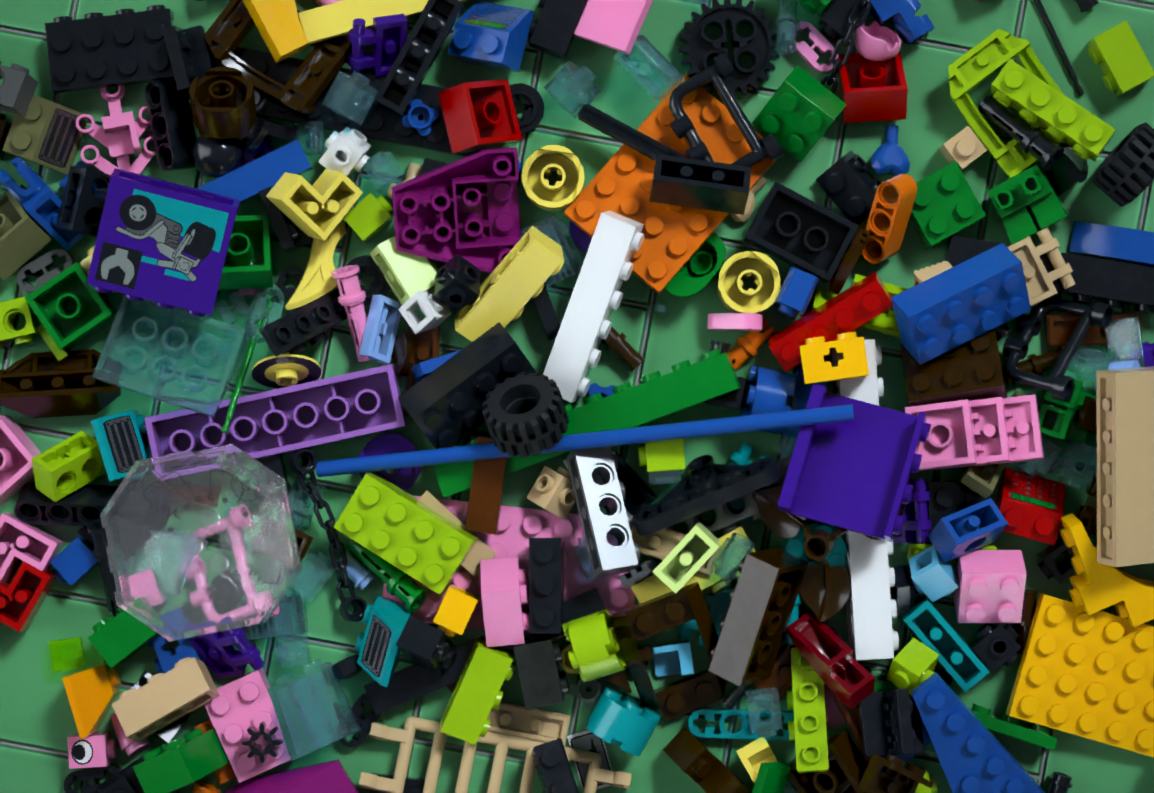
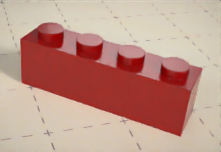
(836, 316)

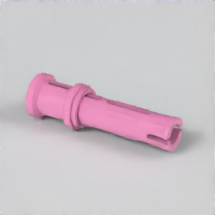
(352, 299)

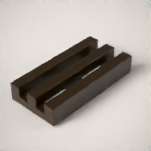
(848, 260)

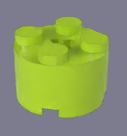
(594, 646)

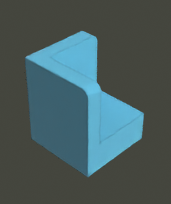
(672, 658)

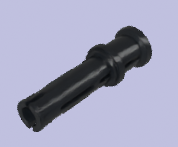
(1030, 140)
(100, 554)

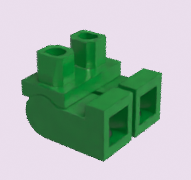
(1025, 189)
(1058, 416)

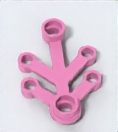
(98, 134)

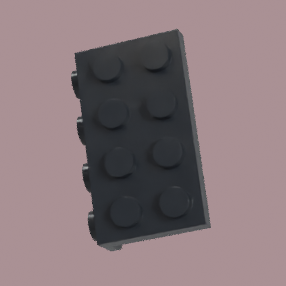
(109, 49)

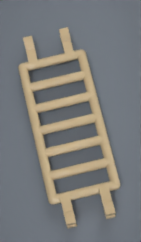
(502, 742)

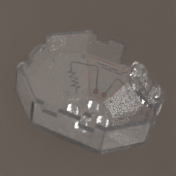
(160, 548)

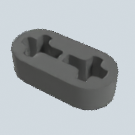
(42, 264)

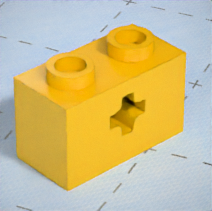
(819, 371)
(456, 610)

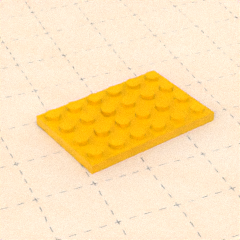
(1087, 676)

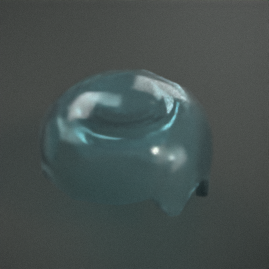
(1087, 362)

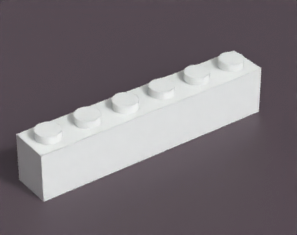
(592, 303)

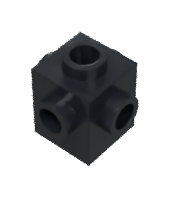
(457, 283)
(1002, 655)

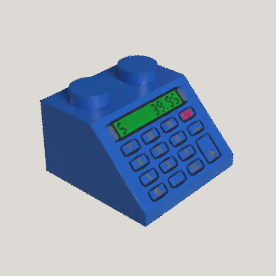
(491, 36)

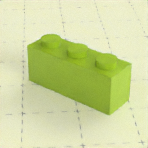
(477, 692)

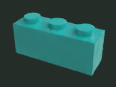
(941, 637)

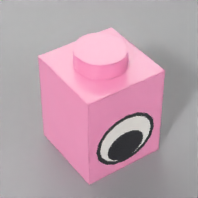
(91, 751)

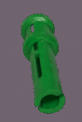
(397, 581)

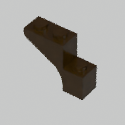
(703, 765)

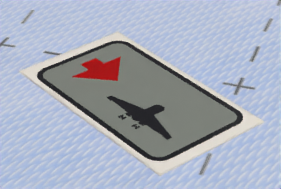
(589, 742)

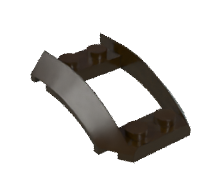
(307, 81)
(655, 617)

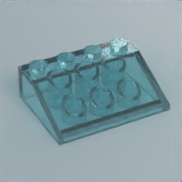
(171, 355)

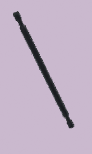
(1057, 43)

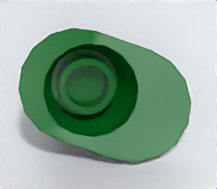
(700, 269)

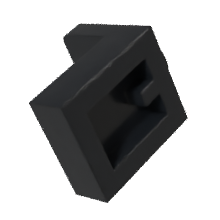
(904, 588)

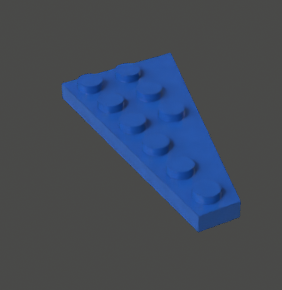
(965, 747)

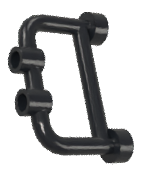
(683, 126)
(1030, 325)

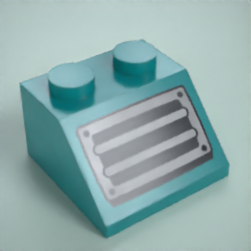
(121, 442)
(378, 644)

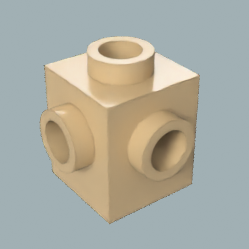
(553, 491)

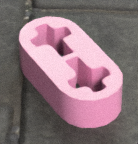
(819, 42)
(735, 322)

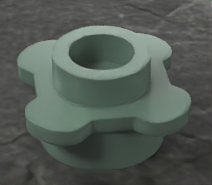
(588, 697)

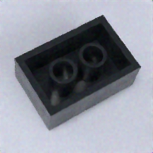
(801, 232)

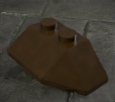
(50, 388)

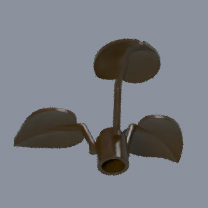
(822, 587)

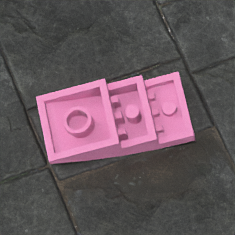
(980, 432)

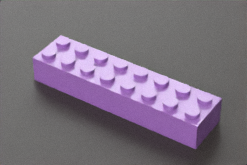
(288, 416)

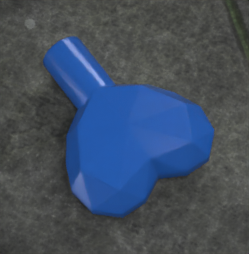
(890, 156)

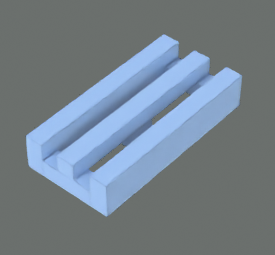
(377, 327)

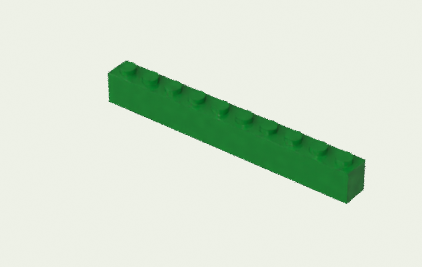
(623, 409)

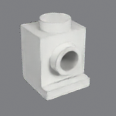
(433, 310)

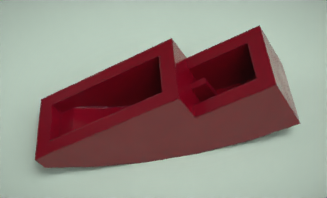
(831, 659)

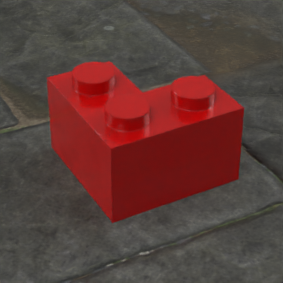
(24, 596)

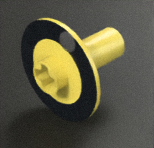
(286, 370)

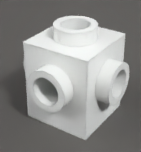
(346, 151)

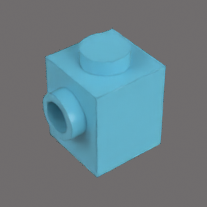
(932, 575)

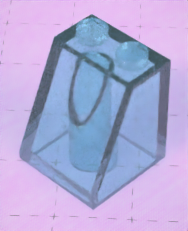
(312, 709)

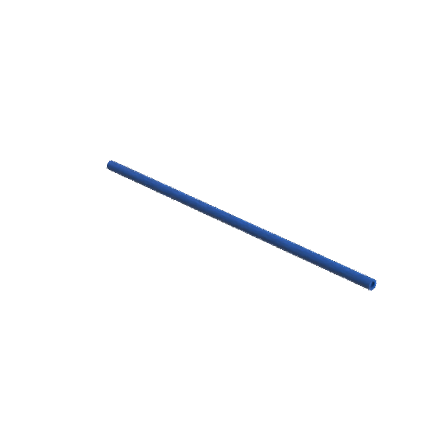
(592, 440)

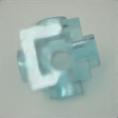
(573, 88)

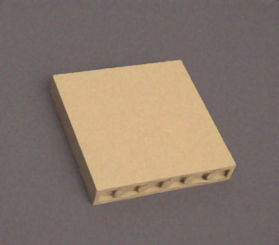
(1125, 466)

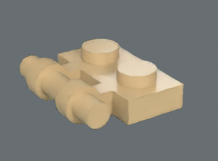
(1037, 278)

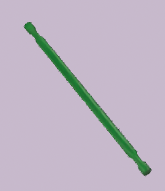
(240, 380)

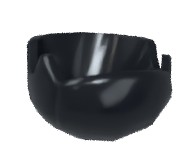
(217, 156)

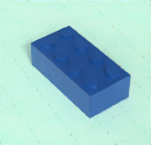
(961, 303)

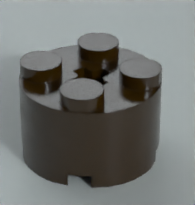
(223, 103)

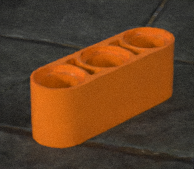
(898, 209)

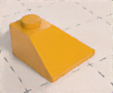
(91, 696)

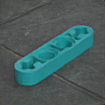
(743, 733)

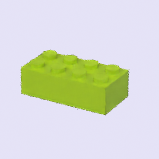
(405, 532)

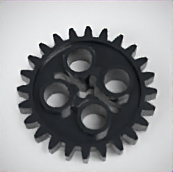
(757, 46)

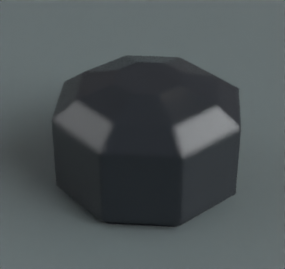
(347, 667)

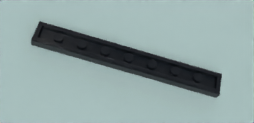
(417, 681)

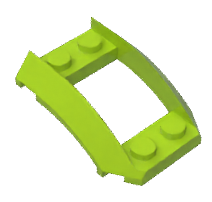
(976, 67)

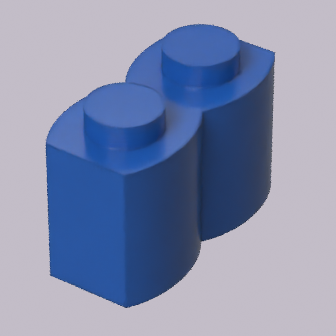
(795, 293)

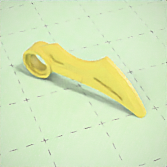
(317, 276)

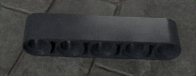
(73, 510)

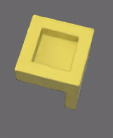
(755, 754)

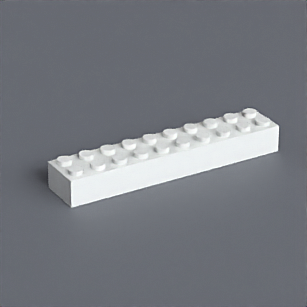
(869, 603)

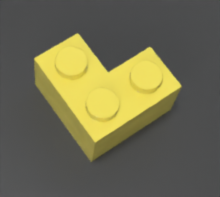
(316, 206)

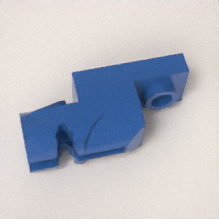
(902, 13)
(39, 202)

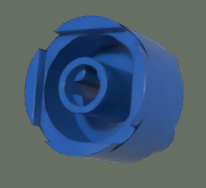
(768, 393)

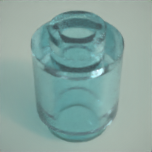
(731, 555)

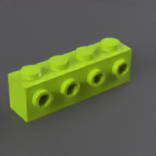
(1051, 110)

